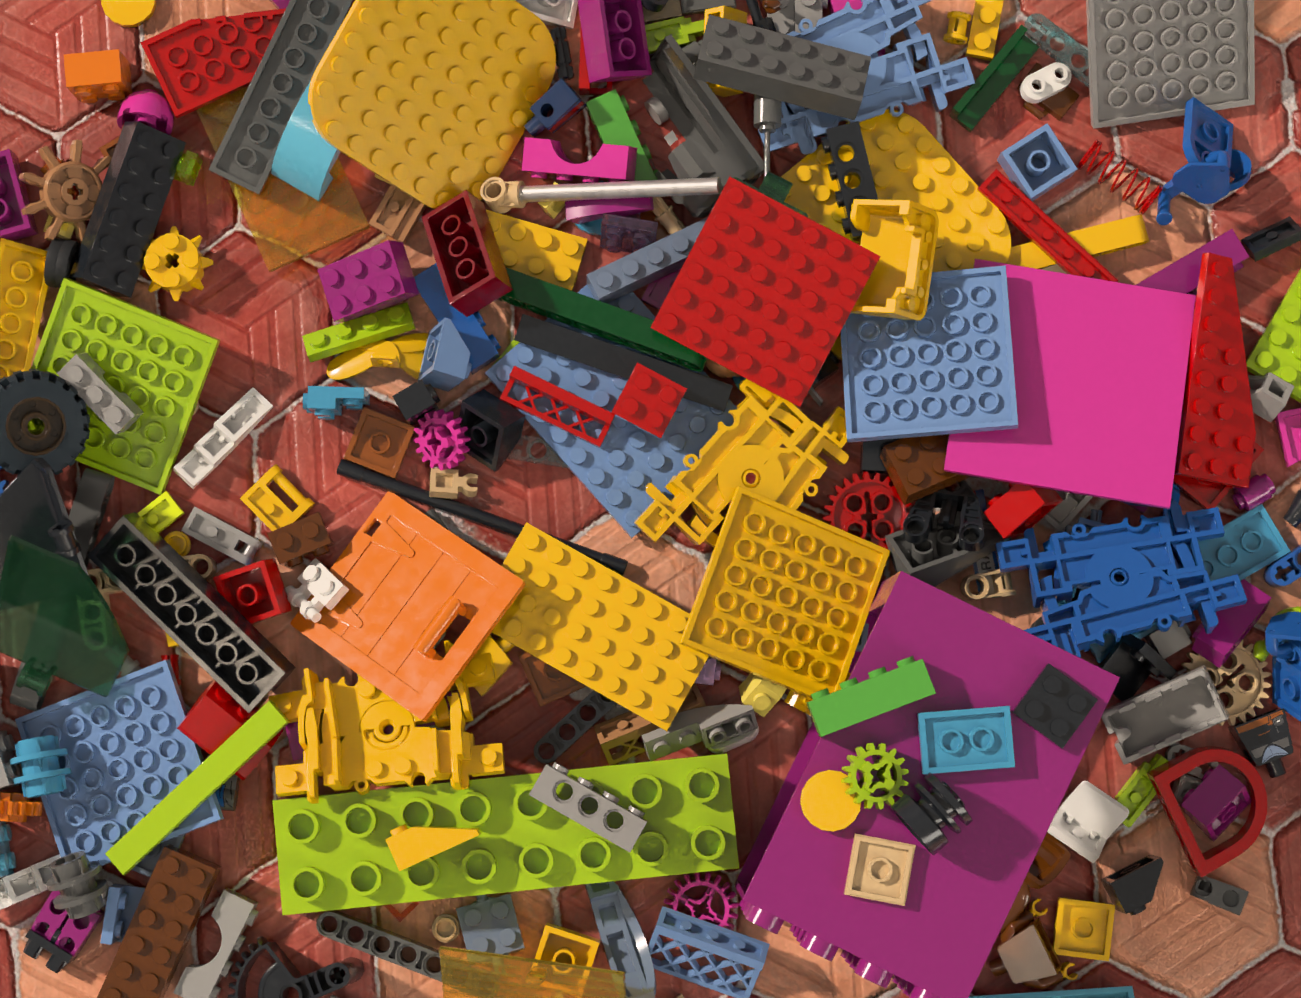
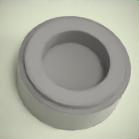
(656, 110)

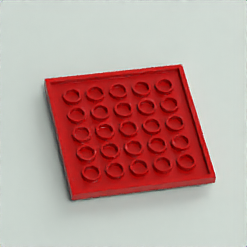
(765, 291)

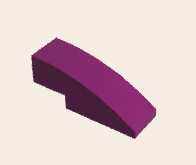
(589, 210)

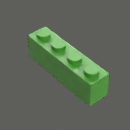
(615, 128)
(870, 697)

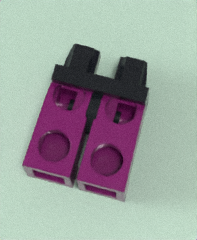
(57, 936)

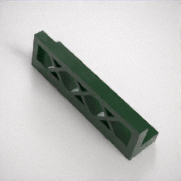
(994, 80)

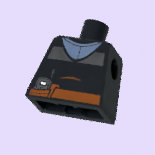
(1265, 740)

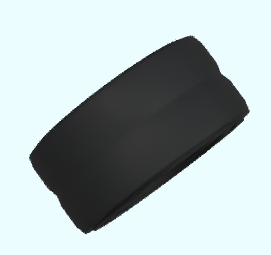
(60, 261)

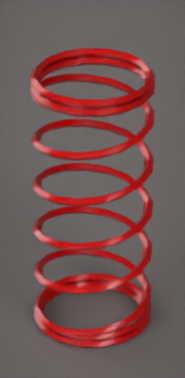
(1146, 203)

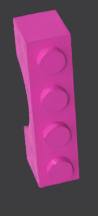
(610, 162)

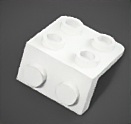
(1087, 820)

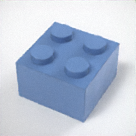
(1037, 163)

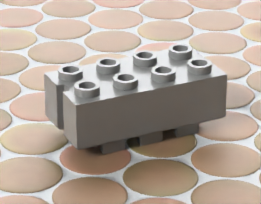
(1165, 714)

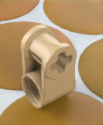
(992, 583)

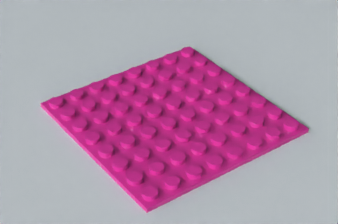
(1093, 387)

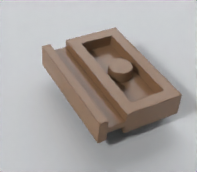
(397, 214)

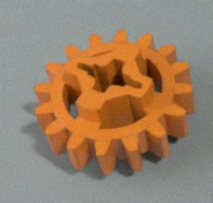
(16, 807)

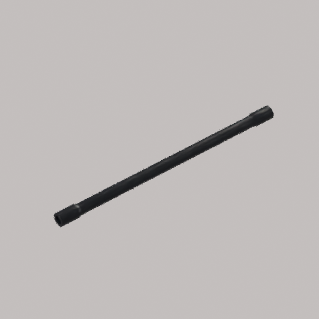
(362, 474)

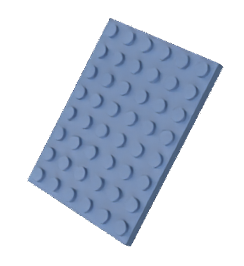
(628, 453)

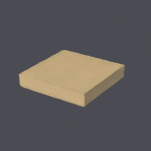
(879, 869)

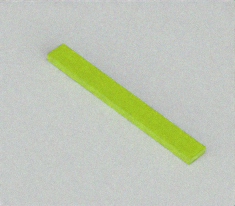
(197, 787)

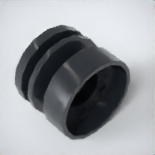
(932, 813)

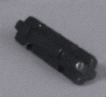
(563, 55)

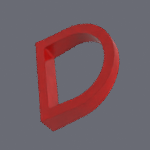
(1221, 854)

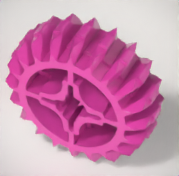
(712, 888)

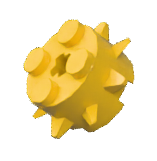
(190, 259)

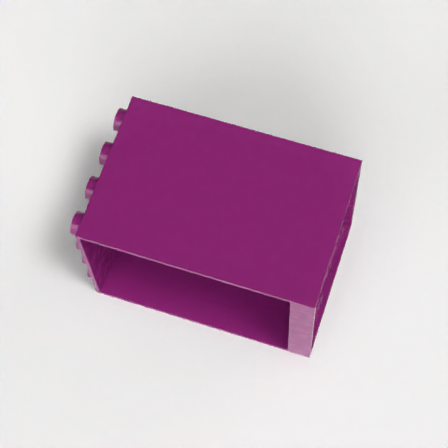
(968, 886)

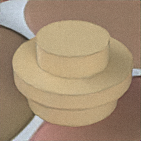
(445, 928)

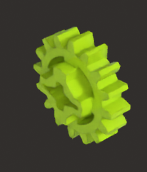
(885, 783)

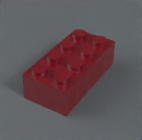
(466, 253)

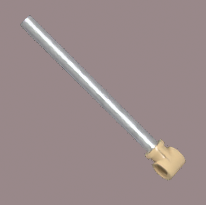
(517, 194)

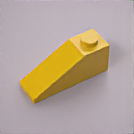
(423, 842)

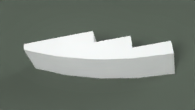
(223, 438)
(25, 883)

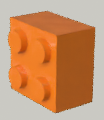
(98, 75)

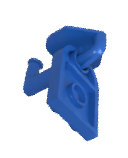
(1209, 153)
(1284, 645)

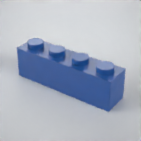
(482, 347)

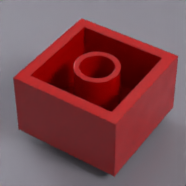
(649, 400)
(1020, 508)
(255, 590)

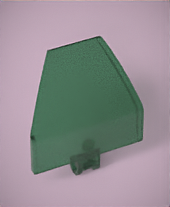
(57, 622)

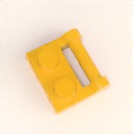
(269, 506)

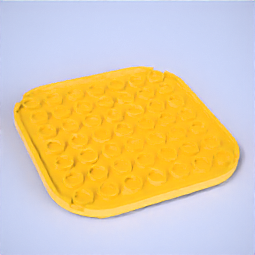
(432, 90)
(912, 167)

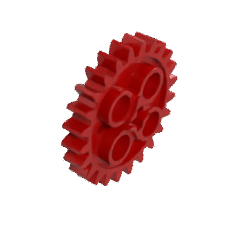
(892, 514)

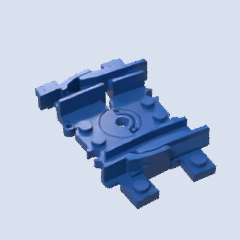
(1159, 569)

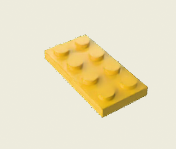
(538, 250)

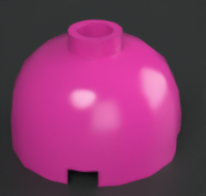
(147, 108)

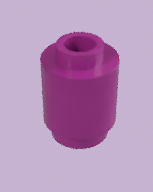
(1259, 491)

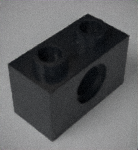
(416, 401)

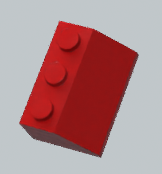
(215, 719)

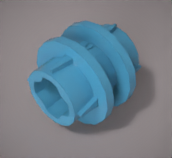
(48, 776)

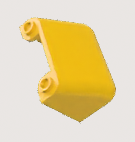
(906, 241)

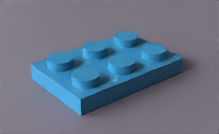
(966, 740)

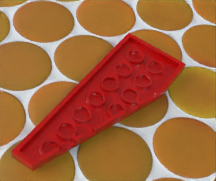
(210, 57)
(1217, 403)

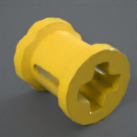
(955, 34)

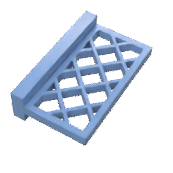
(711, 940)

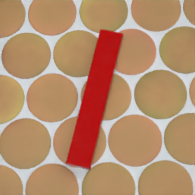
(1041, 228)

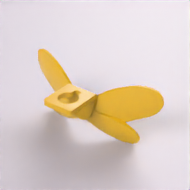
(401, 353)

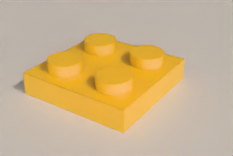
(1083, 929)

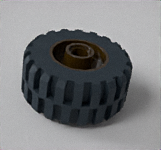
(62, 418)

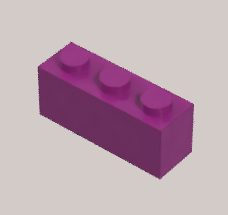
(1232, 626)

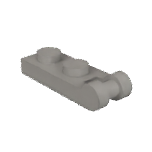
(221, 536)

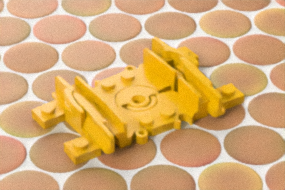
(778, 455)
(360, 752)

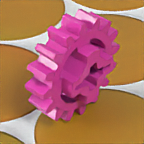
(441, 439)

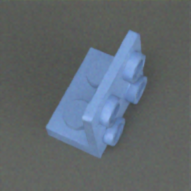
(119, 911)

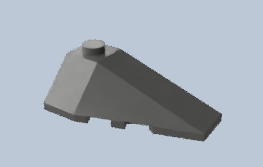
(939, 555)

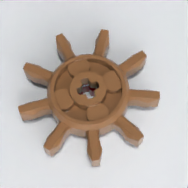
(54, 190)

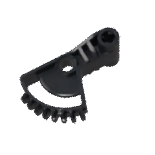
(284, 975)

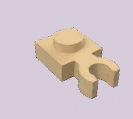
(447, 483)

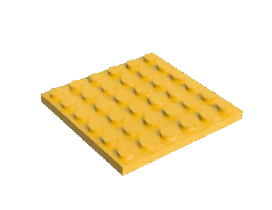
(784, 595)

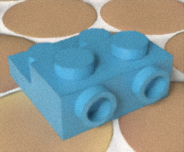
(328, 400)

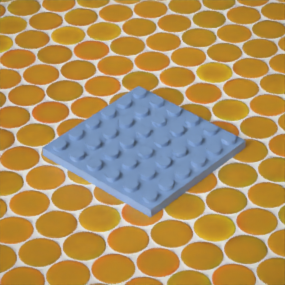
(936, 371)
(120, 759)

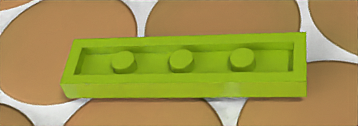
(358, 332)

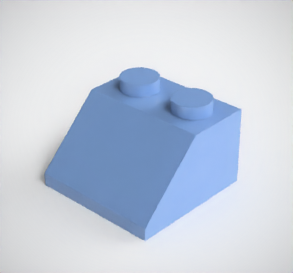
(445, 357)

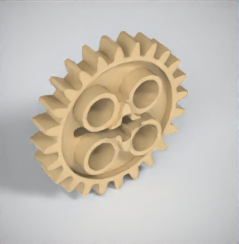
(1239, 700)

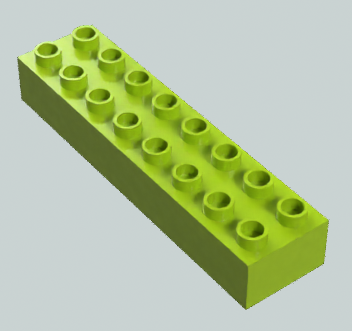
(339, 857)

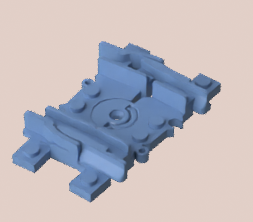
(889, 77)

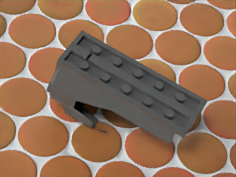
(712, 137)

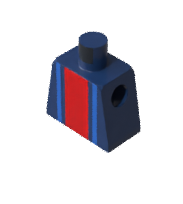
(565, 104)

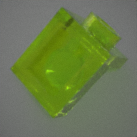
(188, 168)

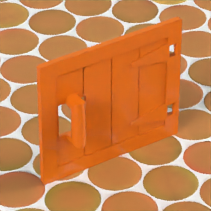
(403, 598)

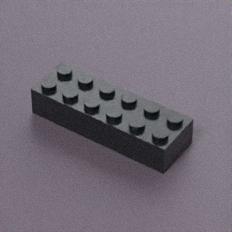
(127, 209)

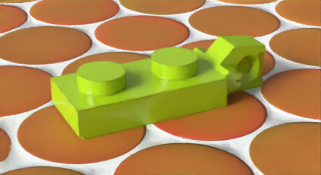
(680, 28)
(1138, 790)

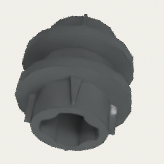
(77, 886)

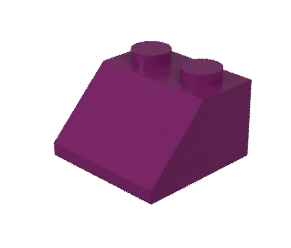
(1216, 802)

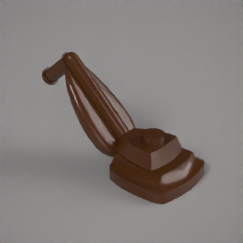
(1044, 869)

